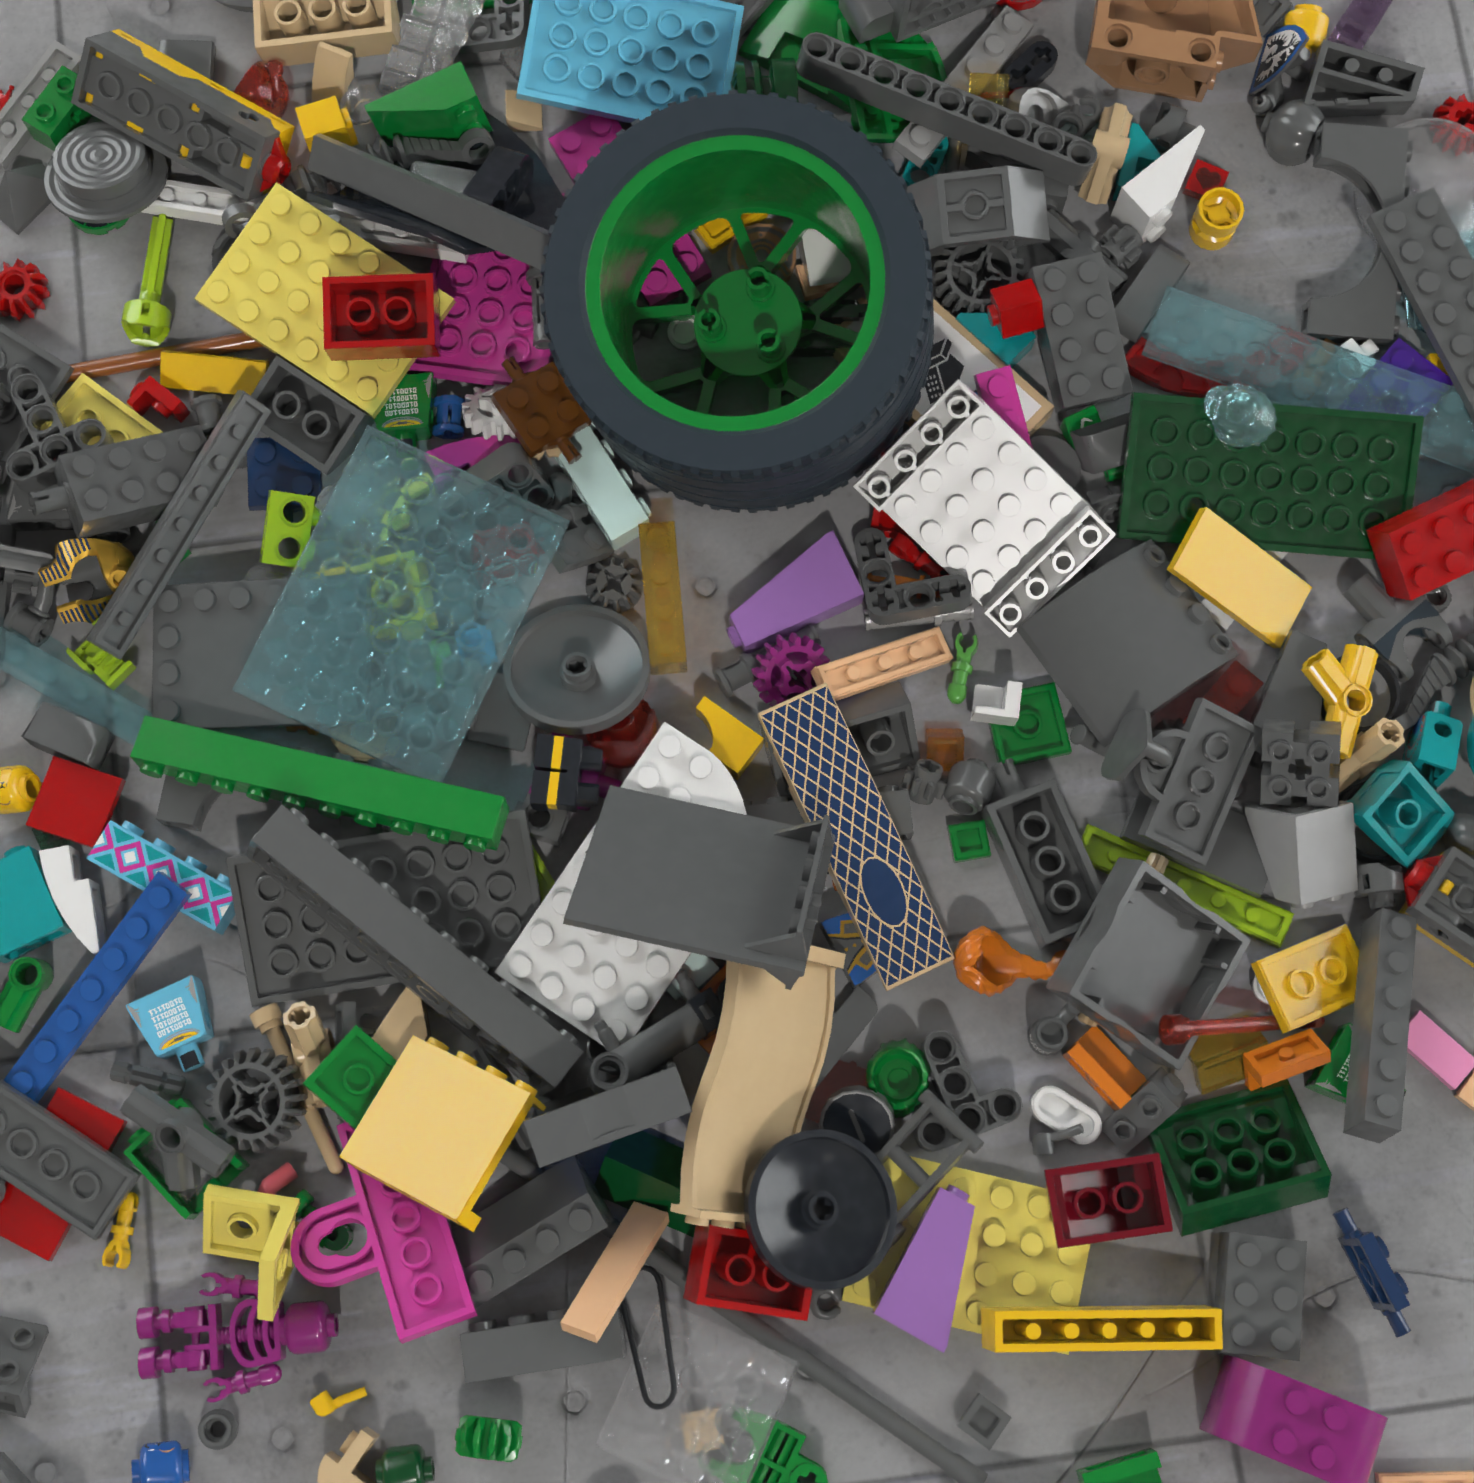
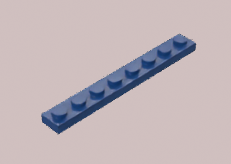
(98, 986)

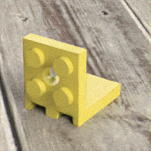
(266, 1242)

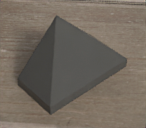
(22, 196)

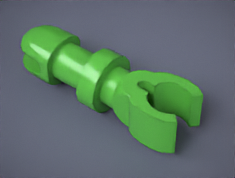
(957, 689)

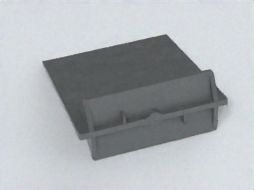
(704, 881)

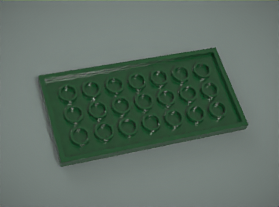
(1298, 492)

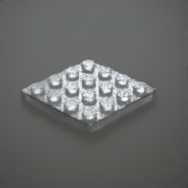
(721, 1408)

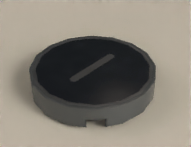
(860, 1115)

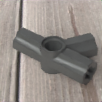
(179, 1137)

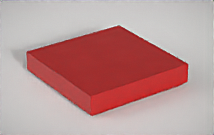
(75, 802)

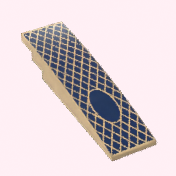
(868, 855)

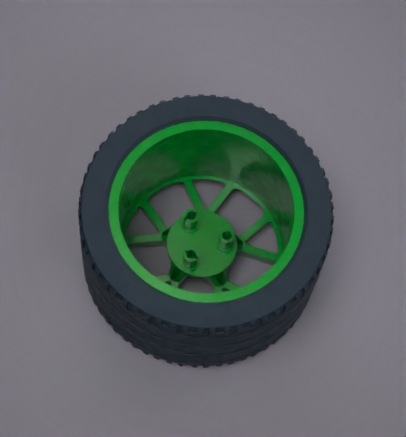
(719, 162)

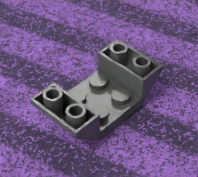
(983, 207)

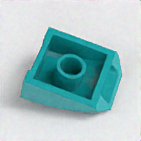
(1401, 812)

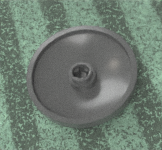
(577, 669)

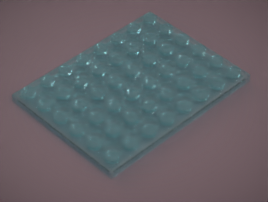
(402, 606)

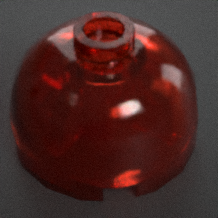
(627, 739)

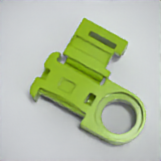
(107, 668)

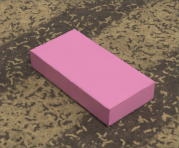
(1438, 1051)

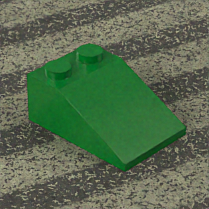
(430, 108)

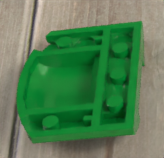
(781, 34)
(912, 53)

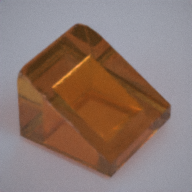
(945, 746)

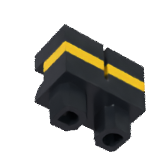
(559, 773)

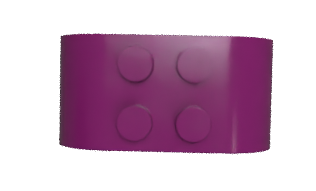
(1293, 1422)

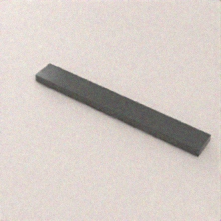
(428, 200)
(178, 525)

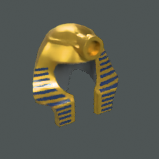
(92, 561)

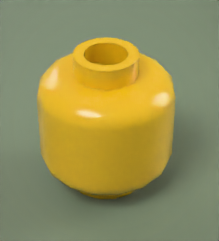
(1312, 21)

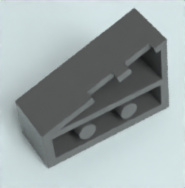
(1359, 83)

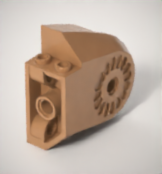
(1171, 44)

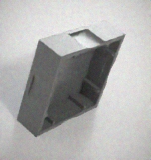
(1147, 956)
(592, 1119)

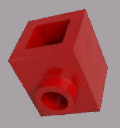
(1016, 308)

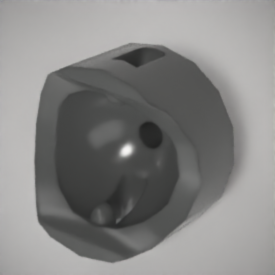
(1169, 127)
(1380, 884)

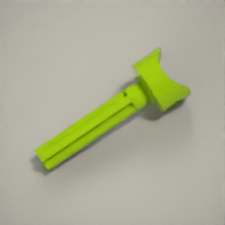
(147, 309)

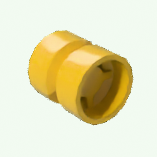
(1216, 218)

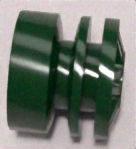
(780, 80)

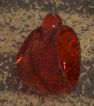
(266, 87)

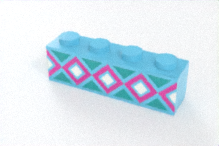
(137, 862)

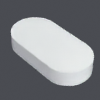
(1061, 1111)

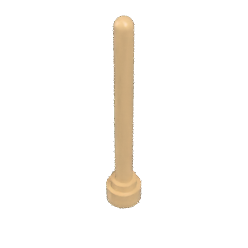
(269, 1022)

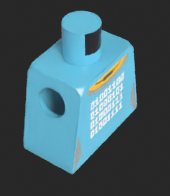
(175, 1021)

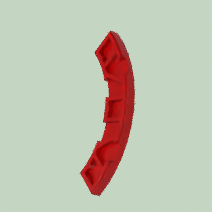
(1166, 376)

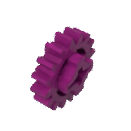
(775, 680)

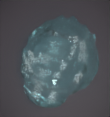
(1240, 415)

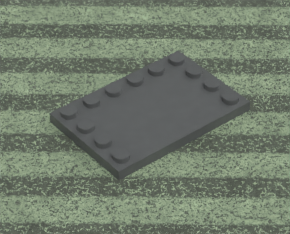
(201, 648)

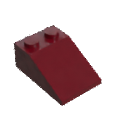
(1108, 1200)

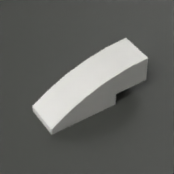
(75, 897)

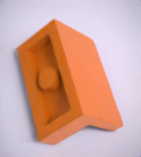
(1284, 1059)
(1104, 1068)

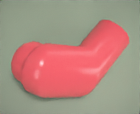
(278, 1179)

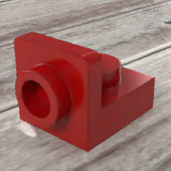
(154, 395)

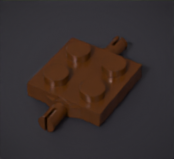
(540, 410)

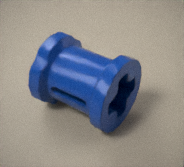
(448, 429)

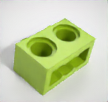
(278, 528)

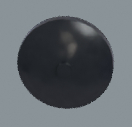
(820, 1210)

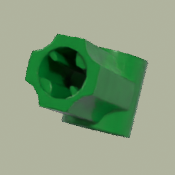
(18, 996)

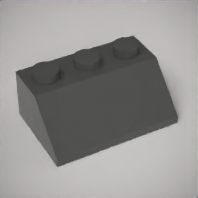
(309, 416)

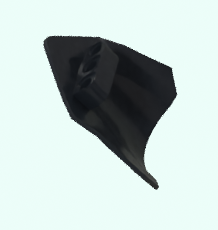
(508, 180)

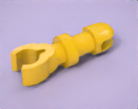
(121, 1231)

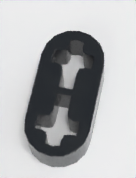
(1025, 63)

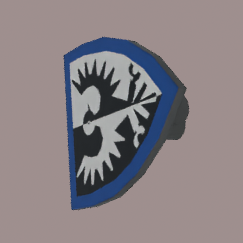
(1281, 53)

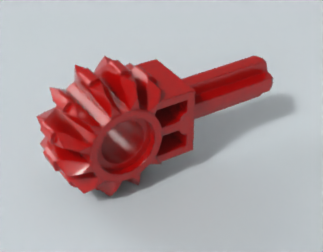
(31, 295)

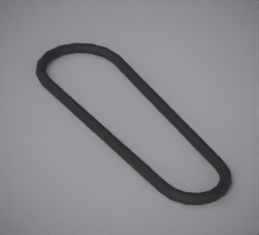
(667, 1343)

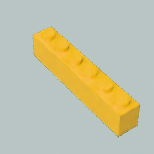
(1101, 1328)

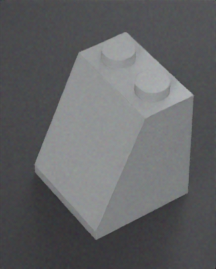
(1306, 850)

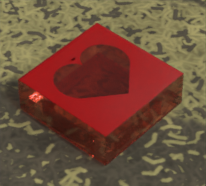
(1204, 178)

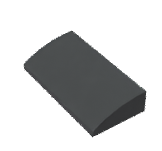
(1233, 857)

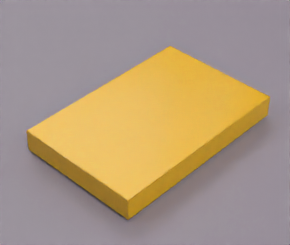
(1310, 978)

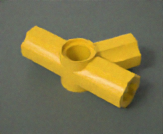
(1342, 680)

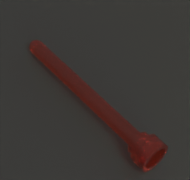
(1176, 1028)

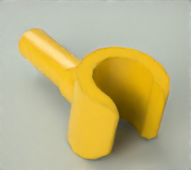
(325, 1405)

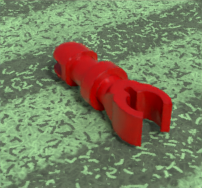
(908, 551)

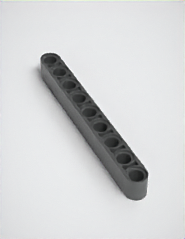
(945, 109)

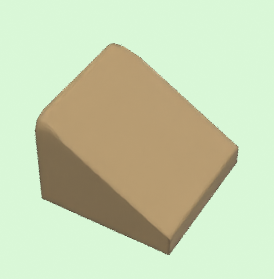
(522, 114)

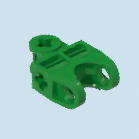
(790, 1462)

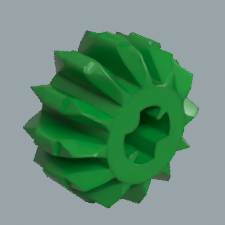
(488, 1438)

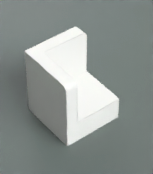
(997, 704)

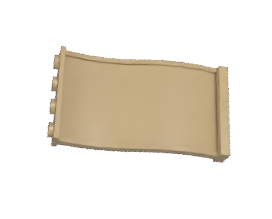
(754, 1082)

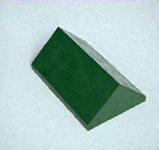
(644, 1172)

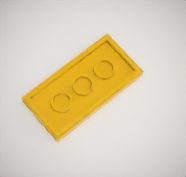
(1239, 578)

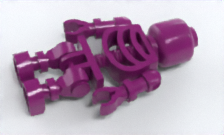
(303, 1329)

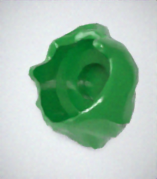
(899, 1074)

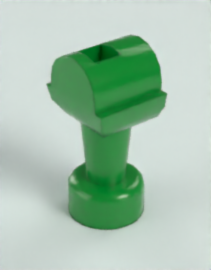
(340, 1237)

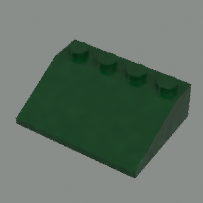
(1239, 1158)

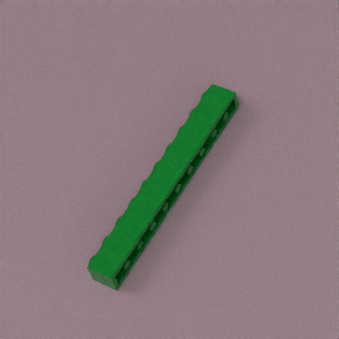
(320, 783)

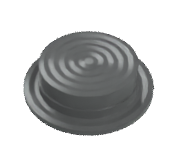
(103, 174)

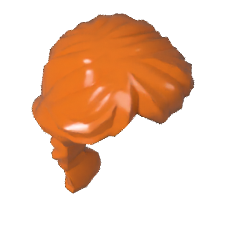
(991, 965)

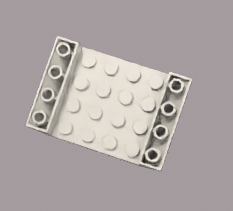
(985, 506)

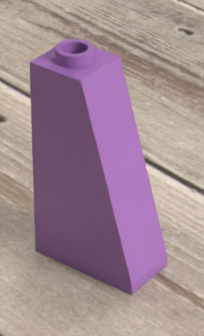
(802, 594)
(928, 1274)

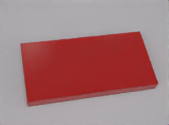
(28, 1221)

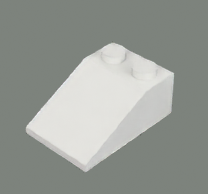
(1150, 195)

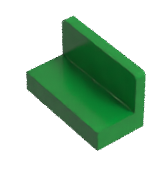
(1130, 1468)

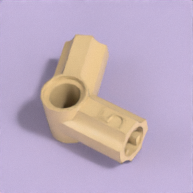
(1111, 145)
(1370, 751)
(308, 1042)

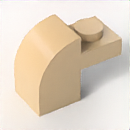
(344, 1470)

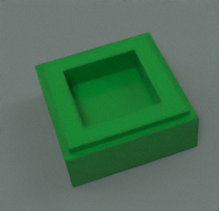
(969, 841)

